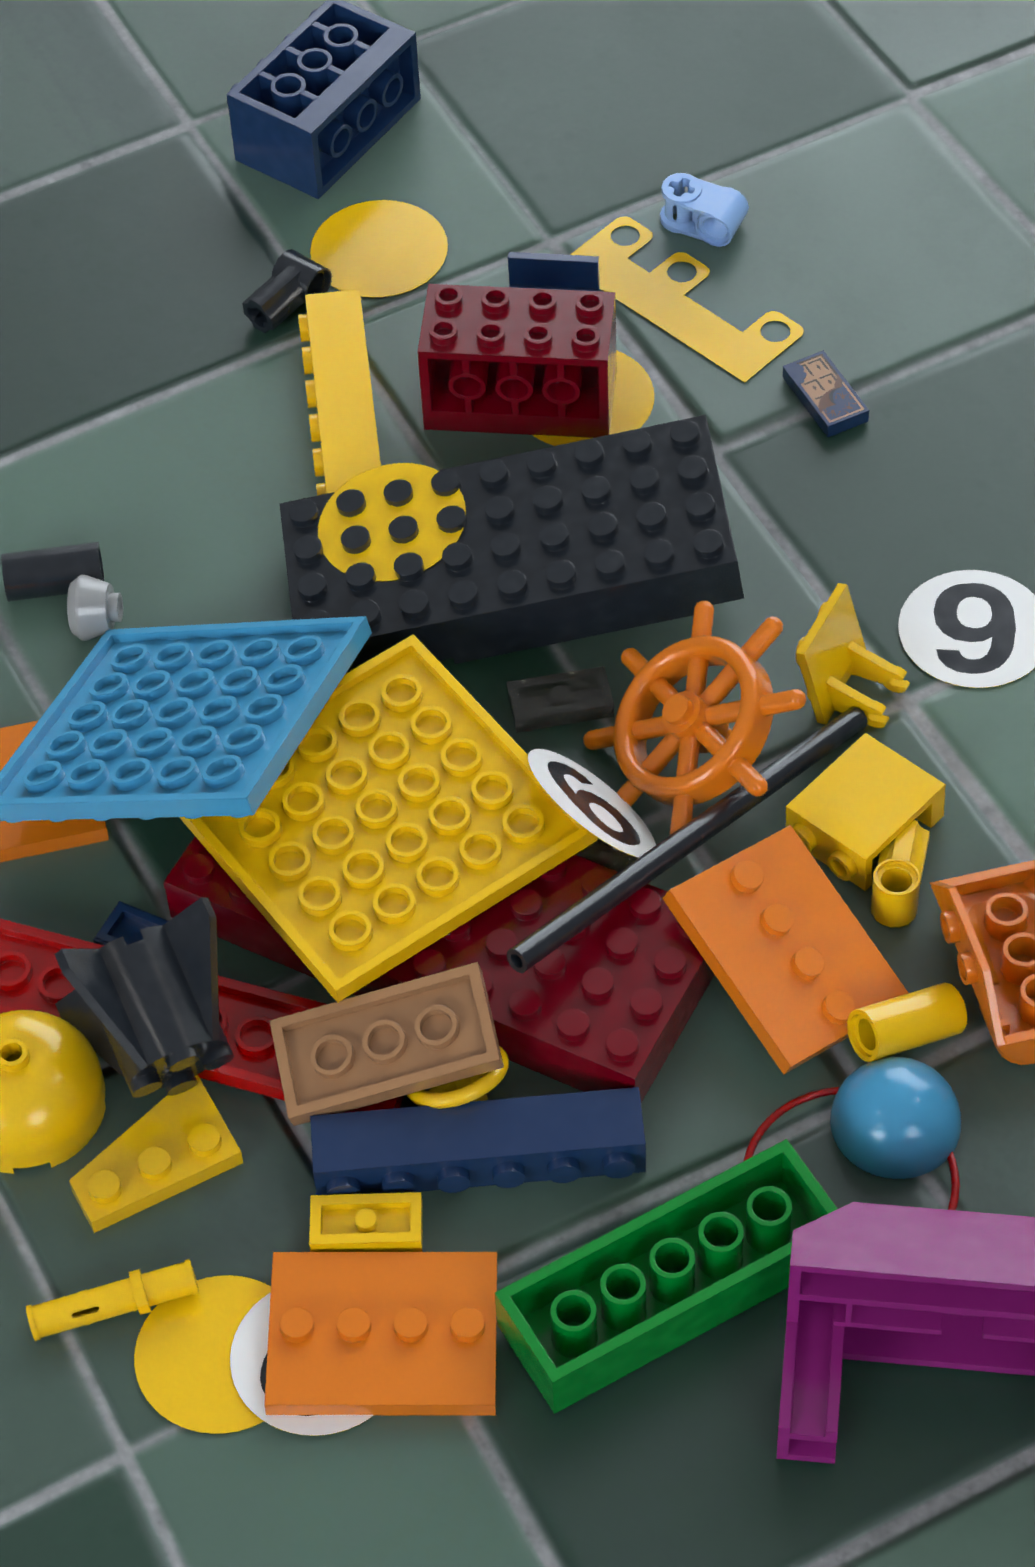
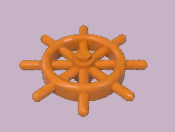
(695, 718)

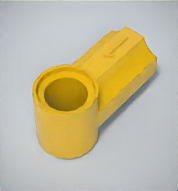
(899, 877)

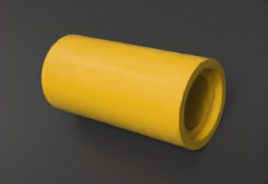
(907, 1022)

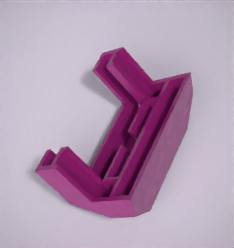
(900, 1292)

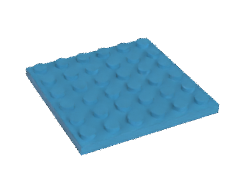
(179, 720)

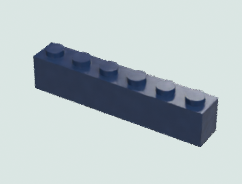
(480, 1144)

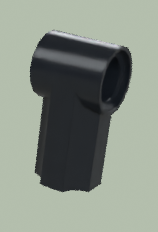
(286, 290)

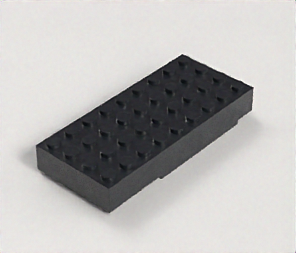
(547, 552)

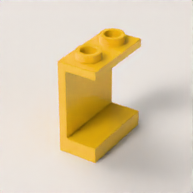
(863, 807)

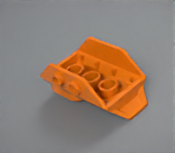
(994, 933)

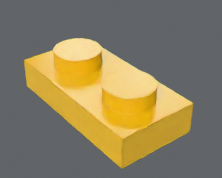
(366, 1222)

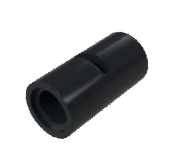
(49, 570)

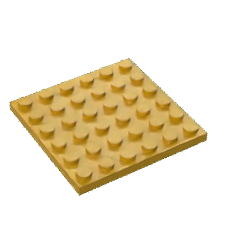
(391, 823)

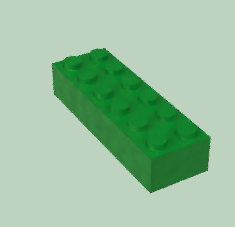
(660, 1277)

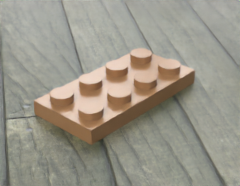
(386, 1043)

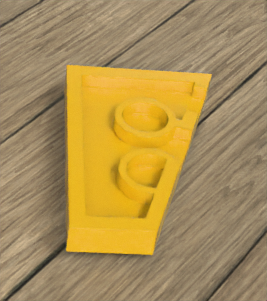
(157, 1158)

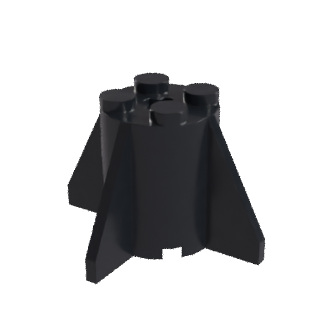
(152, 1002)

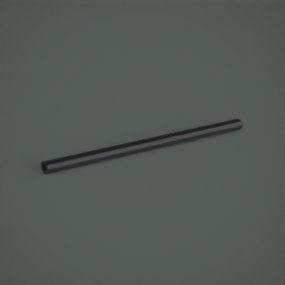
(682, 843)

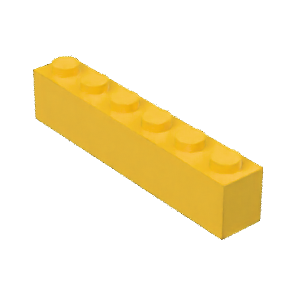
(339, 388)

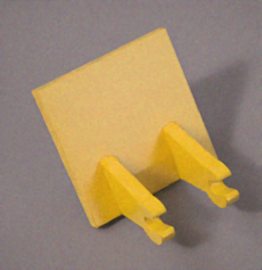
(834, 653)

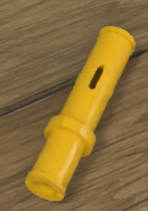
(112, 1299)

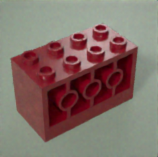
(518, 360)

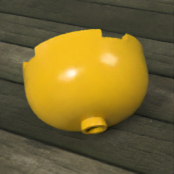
(47, 1090)

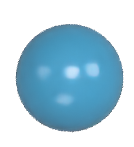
(896, 1118)

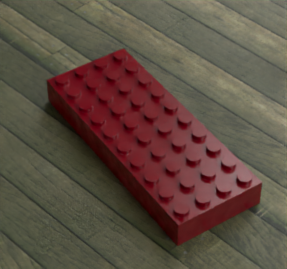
(585, 1015)

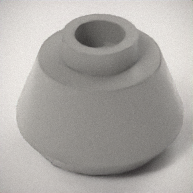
(92, 607)

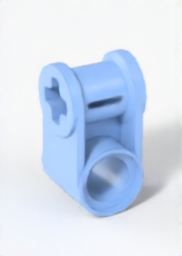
(704, 212)

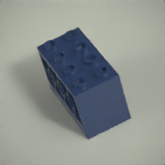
(324, 96)

